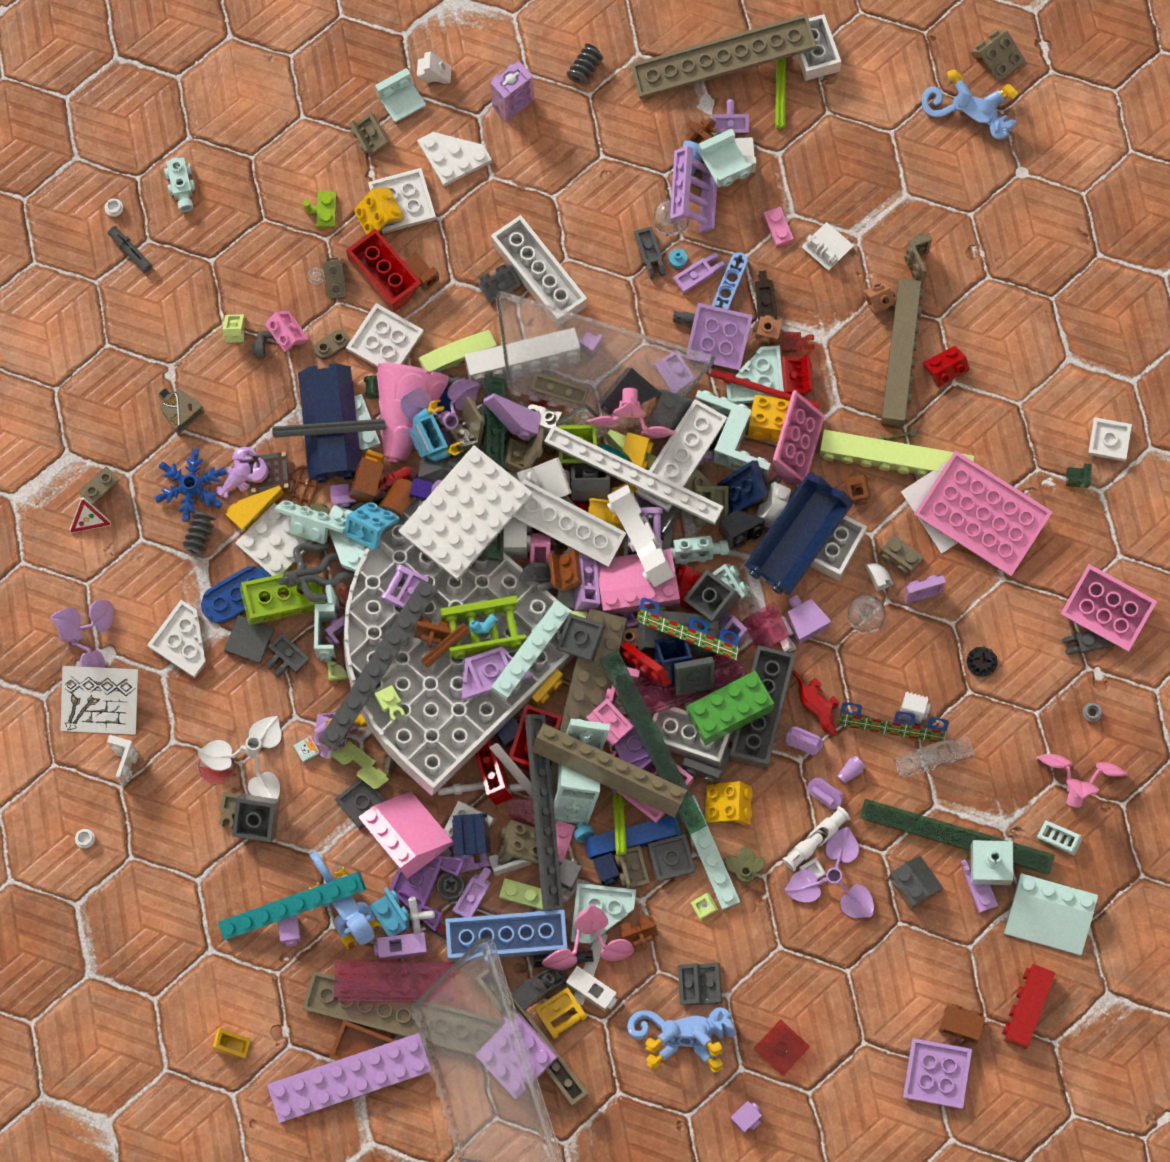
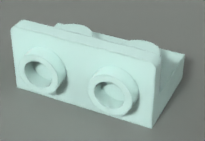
(730, 575)

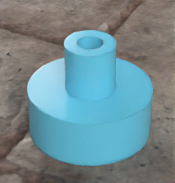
(678, 258)
(583, 832)

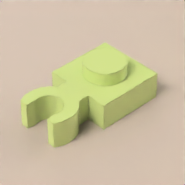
(389, 700)

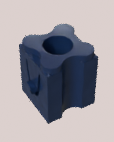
(669, 653)
(471, 834)

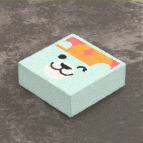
(306, 749)

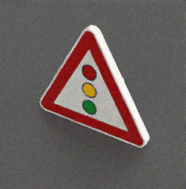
(88, 518)

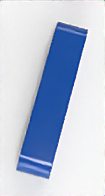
(635, 835)

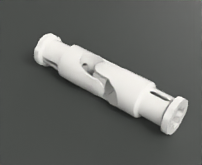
(806, 848)

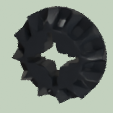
(974, 665)

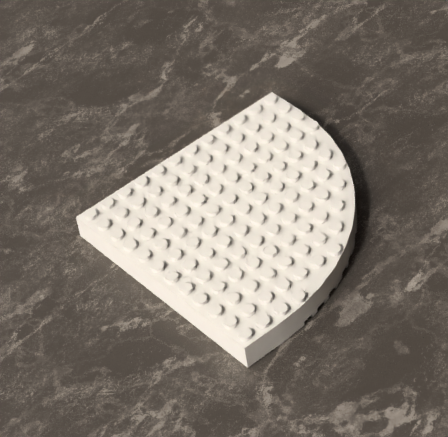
(437, 726)

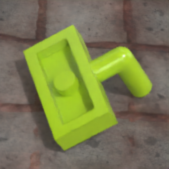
(325, 209)

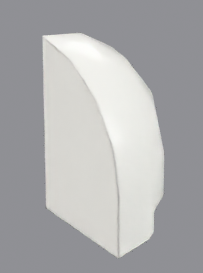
(879, 576)

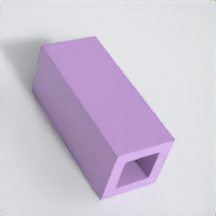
(401, 946)

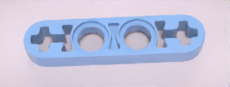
(730, 286)

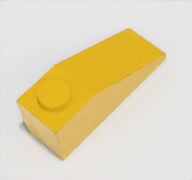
(250, 509)

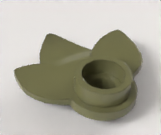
(745, 862)

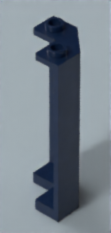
(329, 398)
(798, 534)

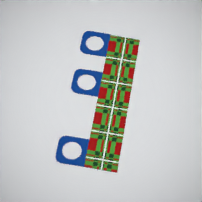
(690, 634)
(897, 728)

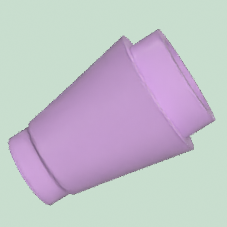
(851, 769)

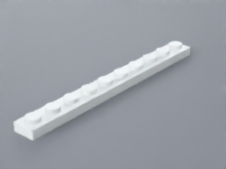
(634, 475)

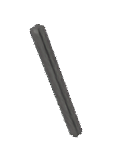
(328, 428)

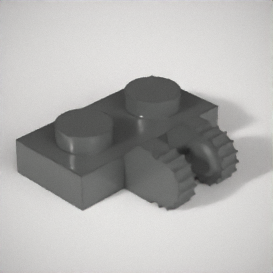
(288, 653)

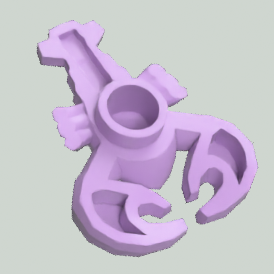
(241, 472)

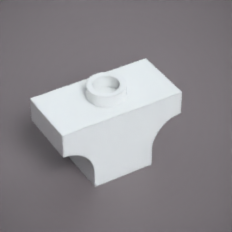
(433, 69)

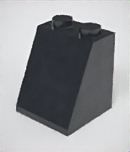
(627, 379)

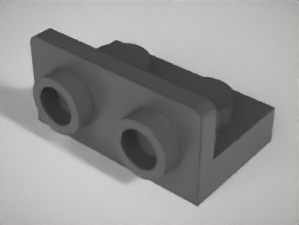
(503, 280)

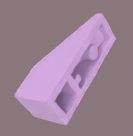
(515, 417)
(587, 594)

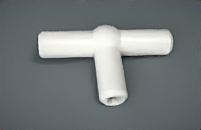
(416, 916)

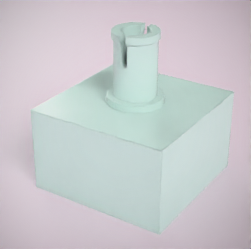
(992, 862)

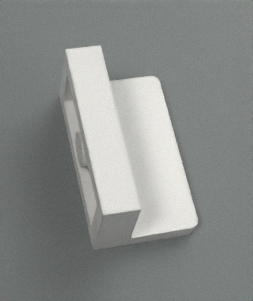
(513, 864)

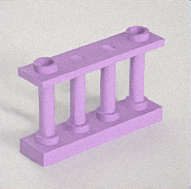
(681, 190)

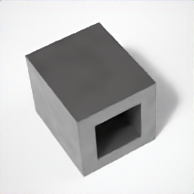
(569, 873)

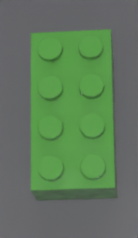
(730, 708)

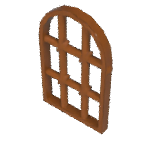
(306, 484)

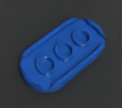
(224, 600)

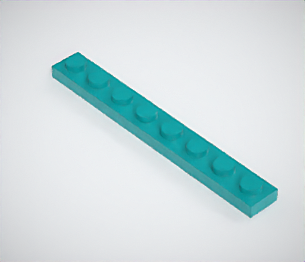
(292, 905)

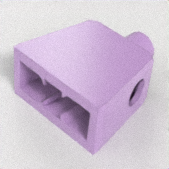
(806, 619)

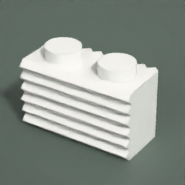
(916, 705)

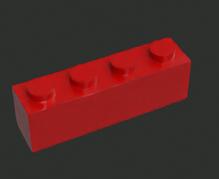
(1029, 1006)

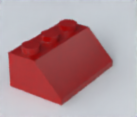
(519, 748)

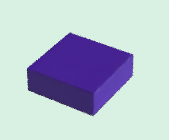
(420, 489)

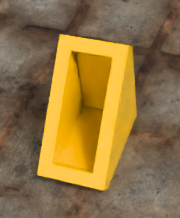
(231, 1043)

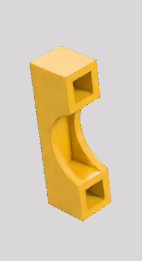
(637, 449)

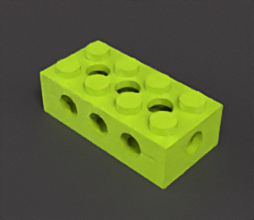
(275, 607)

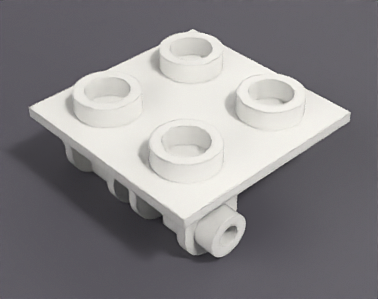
(827, 246)

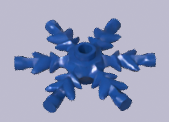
(185, 481)

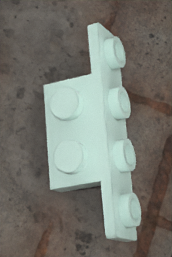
(310, 523)

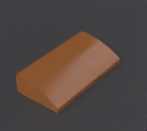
(357, 1039)

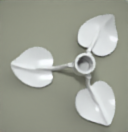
(262, 733)

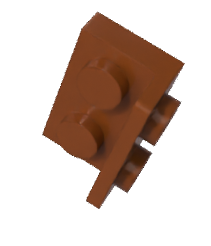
(565, 570)

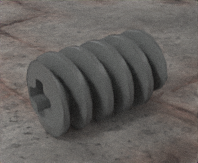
(584, 64)
(197, 533)

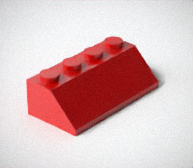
(383, 270)

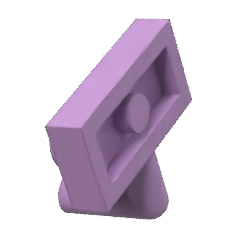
(737, 122)

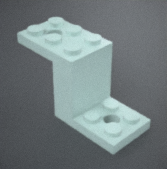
(733, 433)
(574, 788)

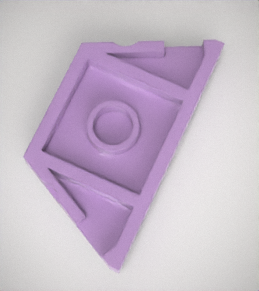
(483, 671)

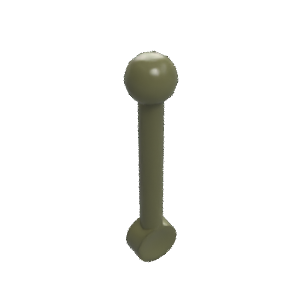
(912, 433)

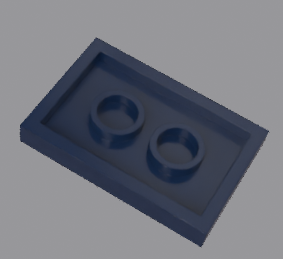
(745, 487)

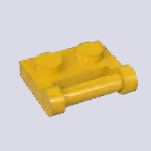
(555, 1008)

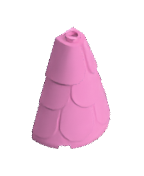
(394, 382)

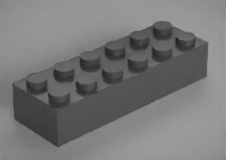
(756, 740)

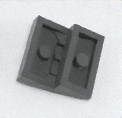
(700, 984)

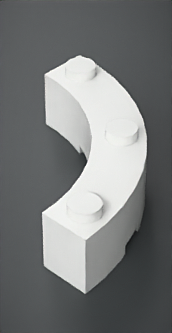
(641, 536)

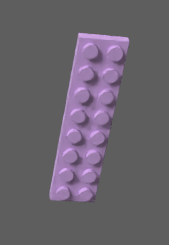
(349, 1078)

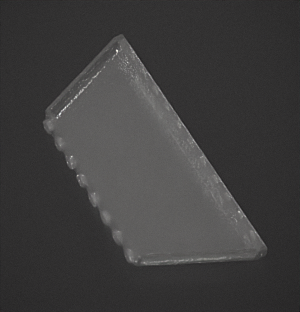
(588, 355)
(483, 1064)

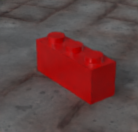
(493, 775)

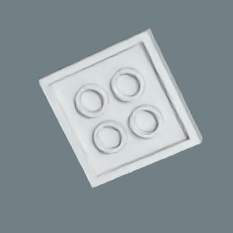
(412, 197)
(384, 338)
(270, 542)

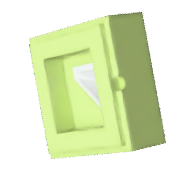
(704, 906)

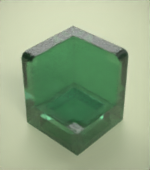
(1079, 476)

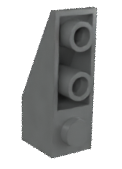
(539, 987)

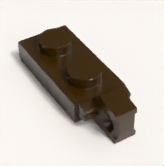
(765, 296)

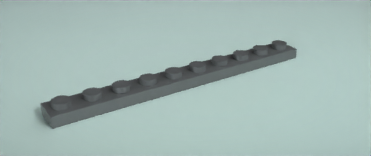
(378, 665)
(544, 819)

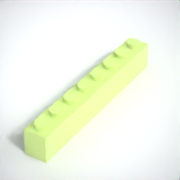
(882, 453)

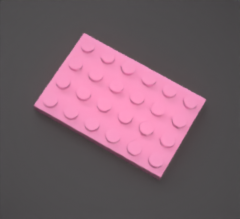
(983, 513)

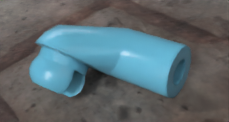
(483, 627)

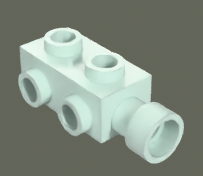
(179, 173)
(694, 547)

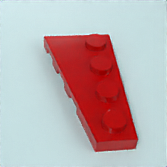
(648, 668)

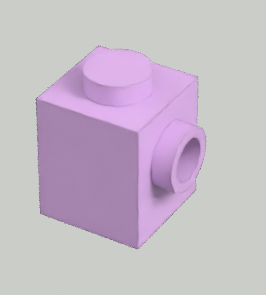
(747, 1117)

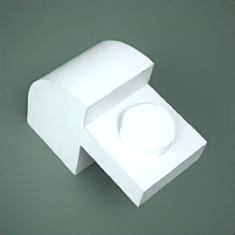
(776, 501)

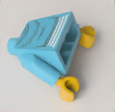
(428, 436)

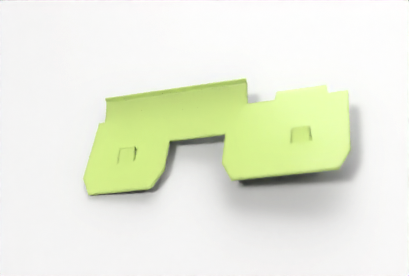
(368, 773)

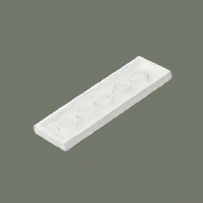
(686, 448)
(570, 525)

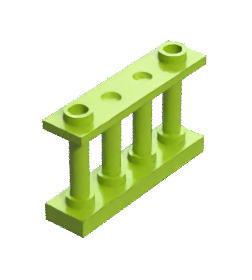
(484, 608)

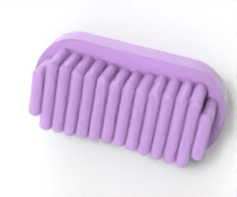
(804, 740)
(825, 793)

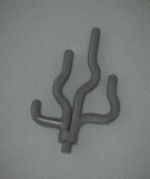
(303, 576)

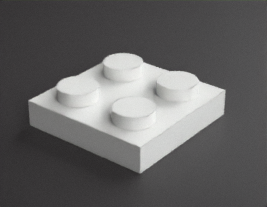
(1109, 439)

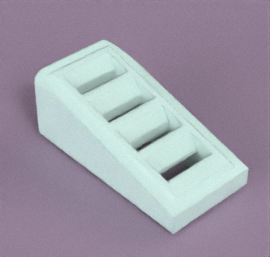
(332, 597)
(1063, 847)

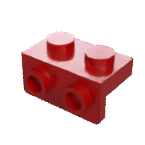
(947, 366)
(797, 374)
(686, 579)

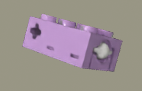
(512, 90)

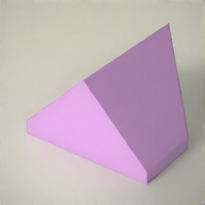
(732, 624)

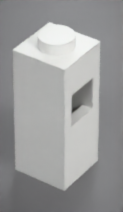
(592, 989)

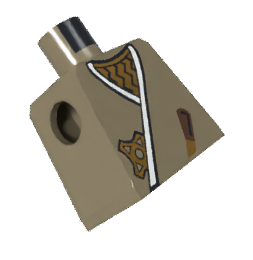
(179, 409)

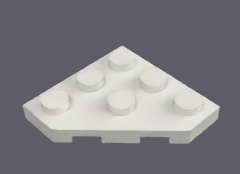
(452, 157)
(181, 640)

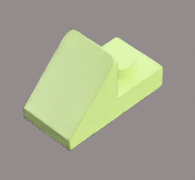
(233, 328)

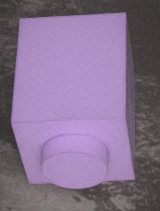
(289, 931)

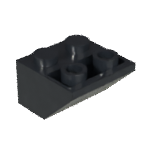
(740, 527)

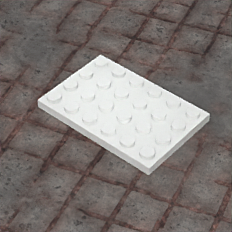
(465, 512)

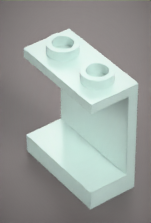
(724, 159)
(323, 613)

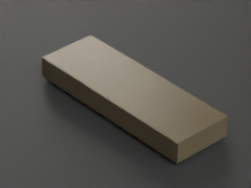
(559, 389)

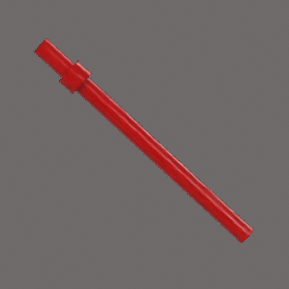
(729, 378)

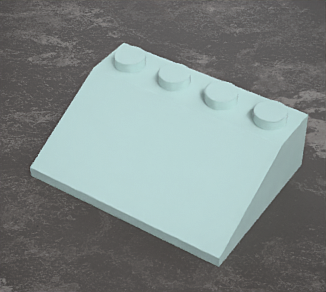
(1050, 914)

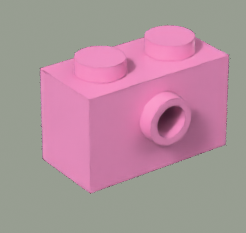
(540, 548)

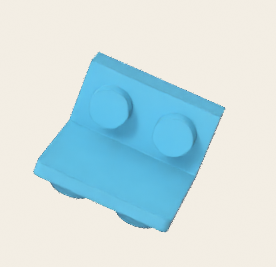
(368, 523)
(389, 914)

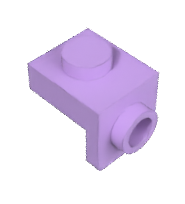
(340, 495)
(335, 628)

